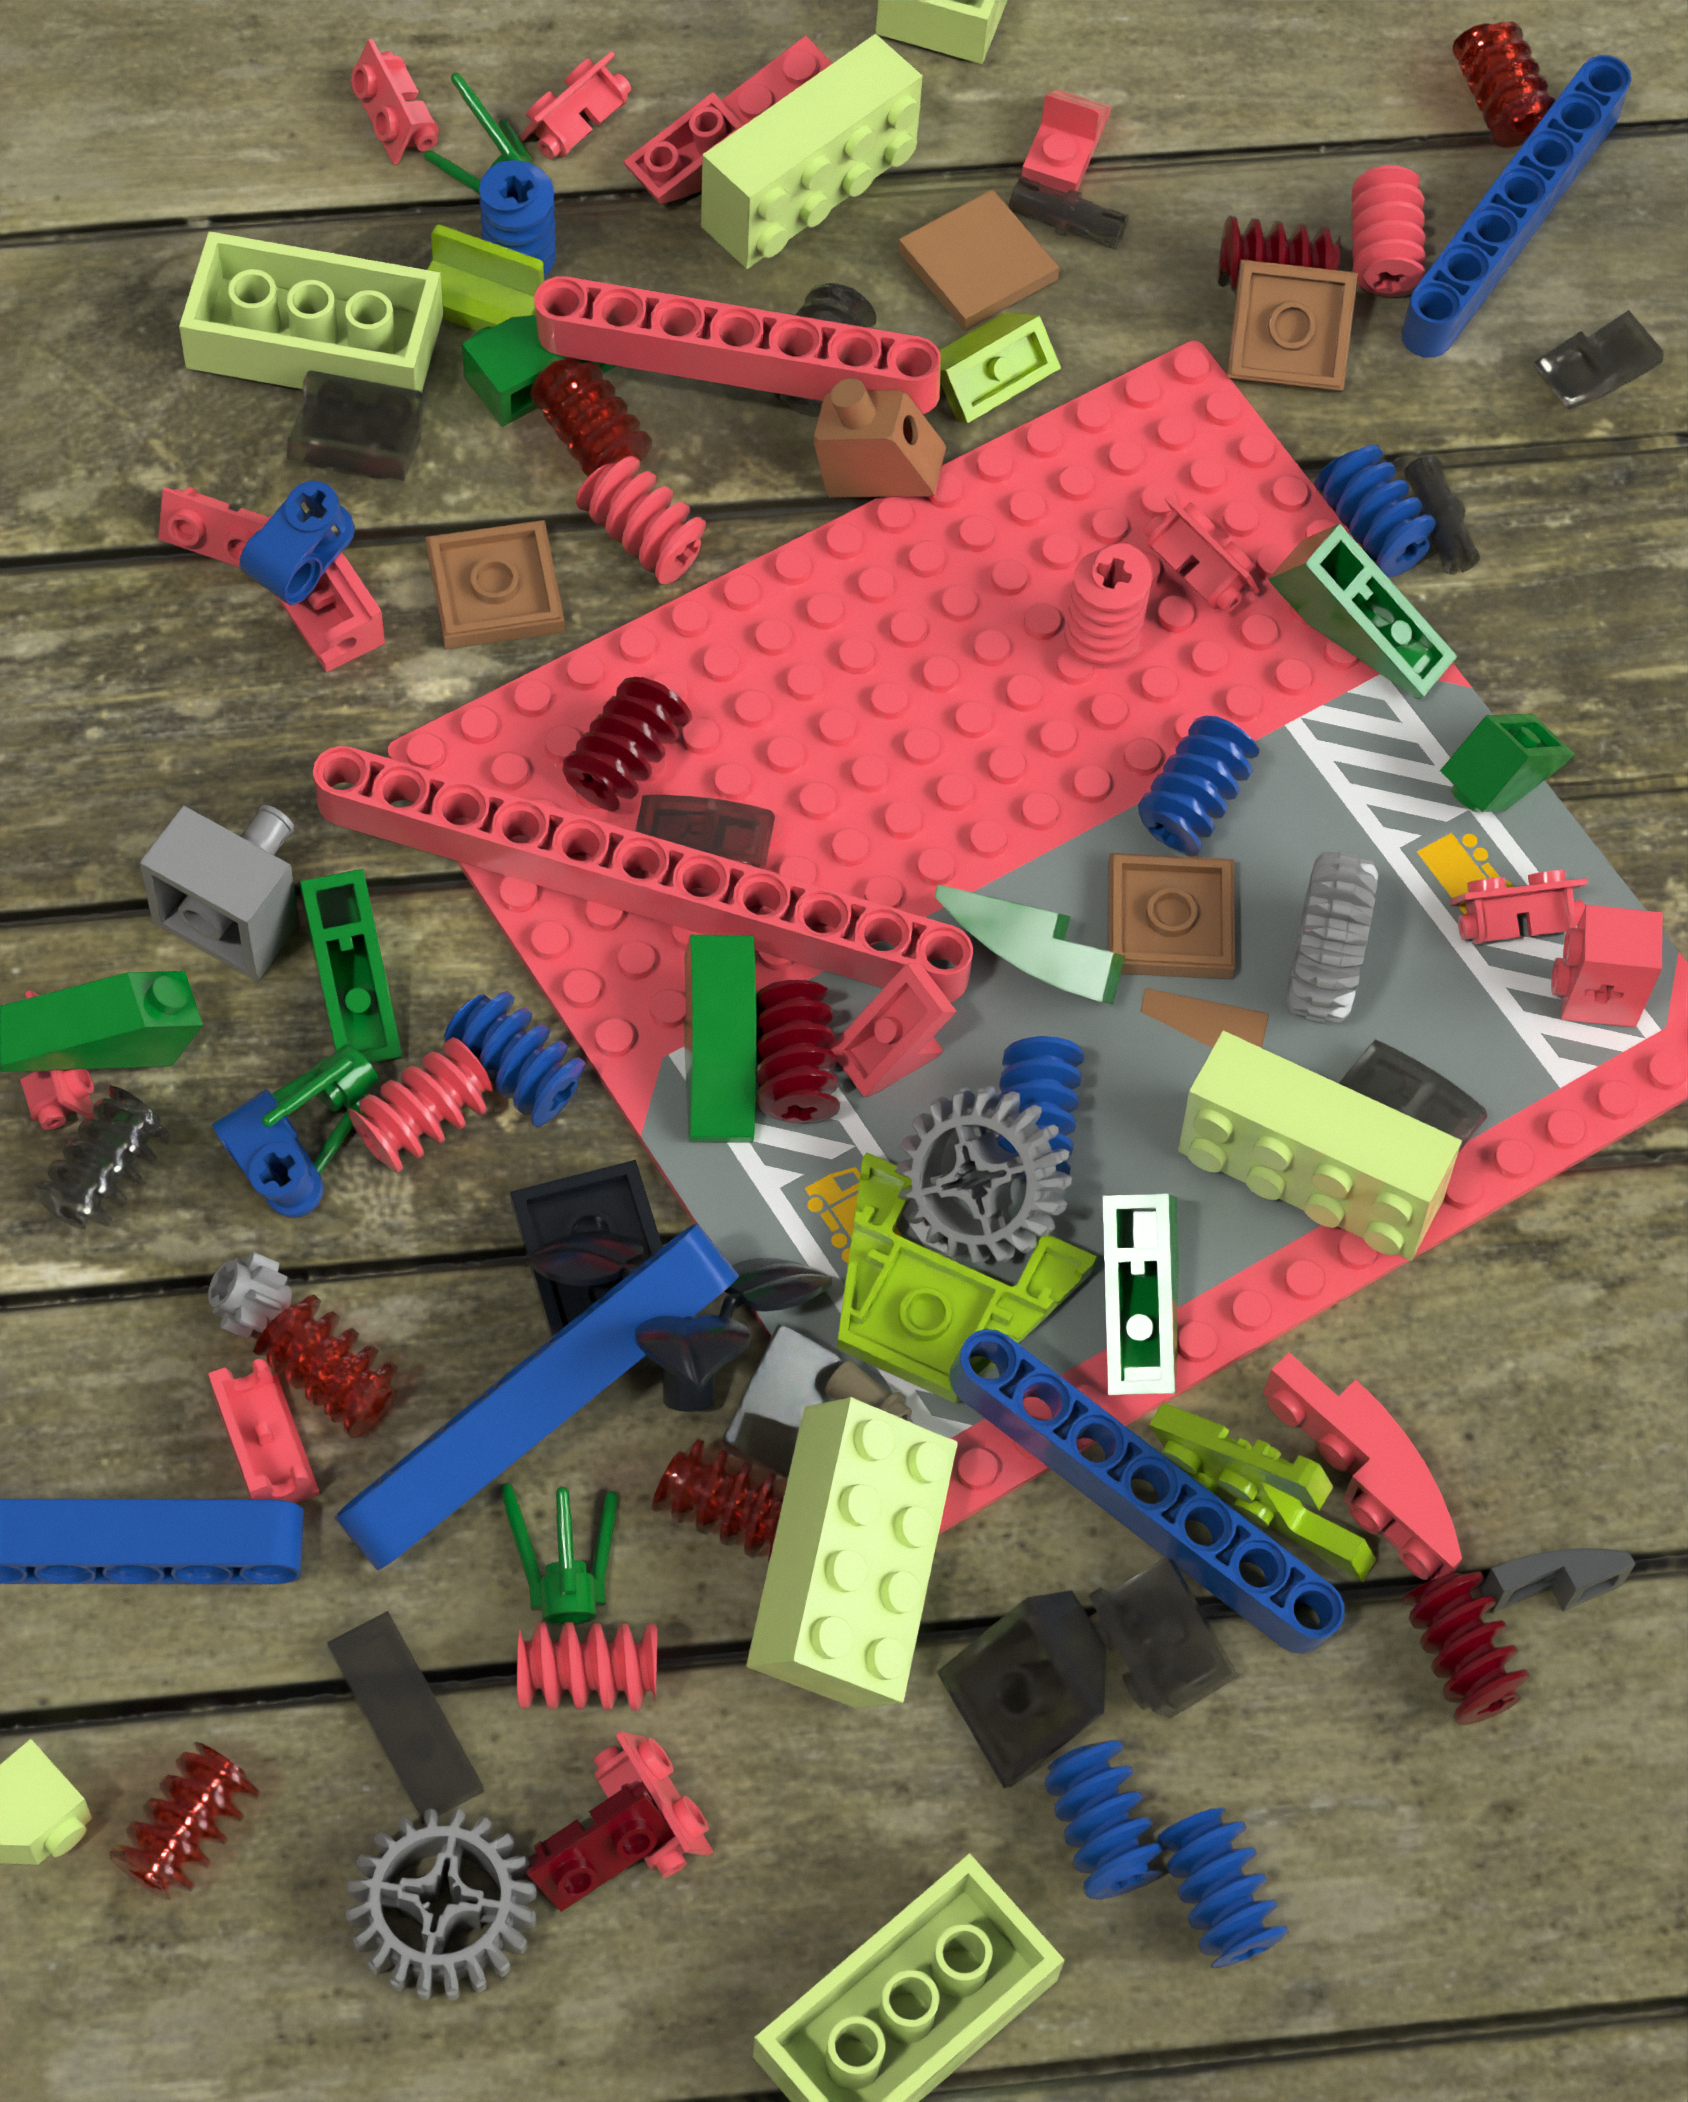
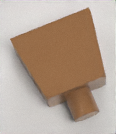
(876, 444)

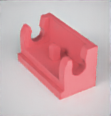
(338, 617)
(263, 1435)

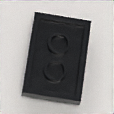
(595, 1200)

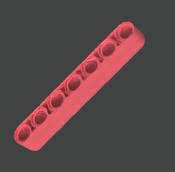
(729, 342)

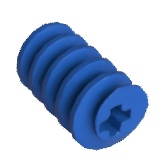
(519, 210)
(1377, 509)
(1197, 783)
(516, 1058)
(1044, 1076)
(1102, 1820)
(1220, 1887)

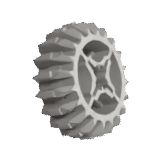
(1332, 937)
(986, 1199)
(466, 1912)

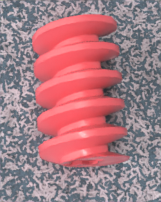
(1388, 231)
(641, 518)
(1108, 604)
(421, 1103)
(587, 1666)

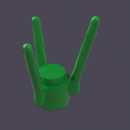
(503, 137)
(337, 1083)
(567, 1589)

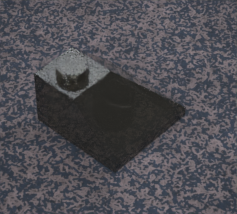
(1029, 1683)

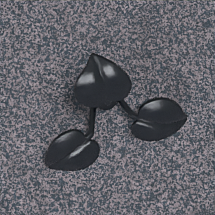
(684, 1347)

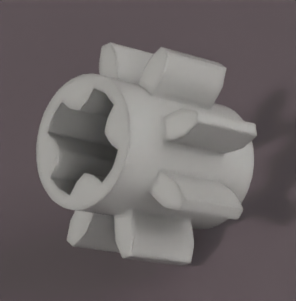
(248, 1294)

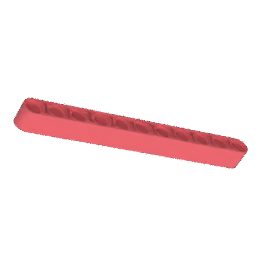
(619, 852)

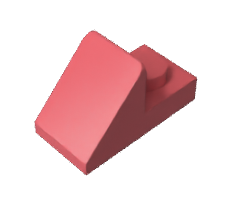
(1065, 140)
(894, 1031)

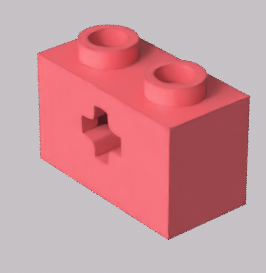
(1609, 965)

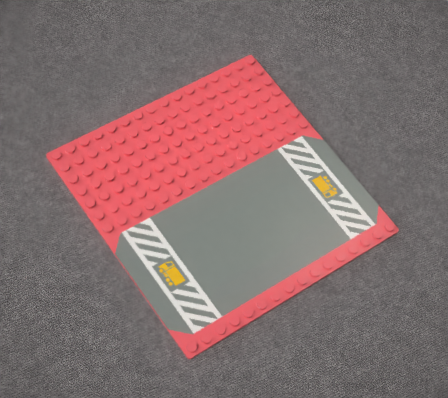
(930, 727)

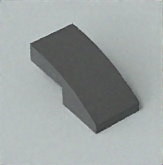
(1570, 1573)

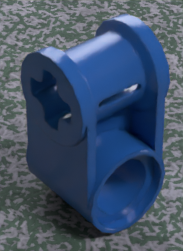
(297, 545)
(271, 1155)

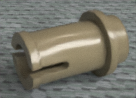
(854, 1383)

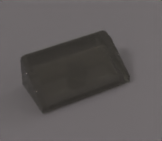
(771, 1409)

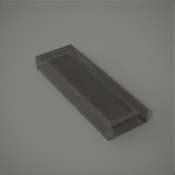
(405, 1716)

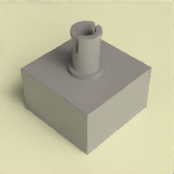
(224, 888)

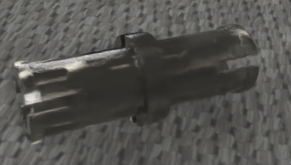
(1068, 212)
(1450, 531)

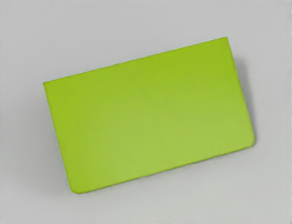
(482, 279)
(995, 363)

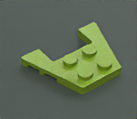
(917, 1308)
(1261, 1485)

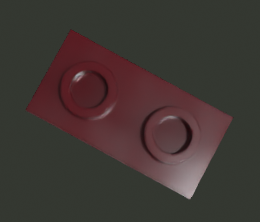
(582, 1860)

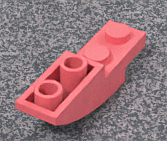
(672, 160)
(1390, 1480)

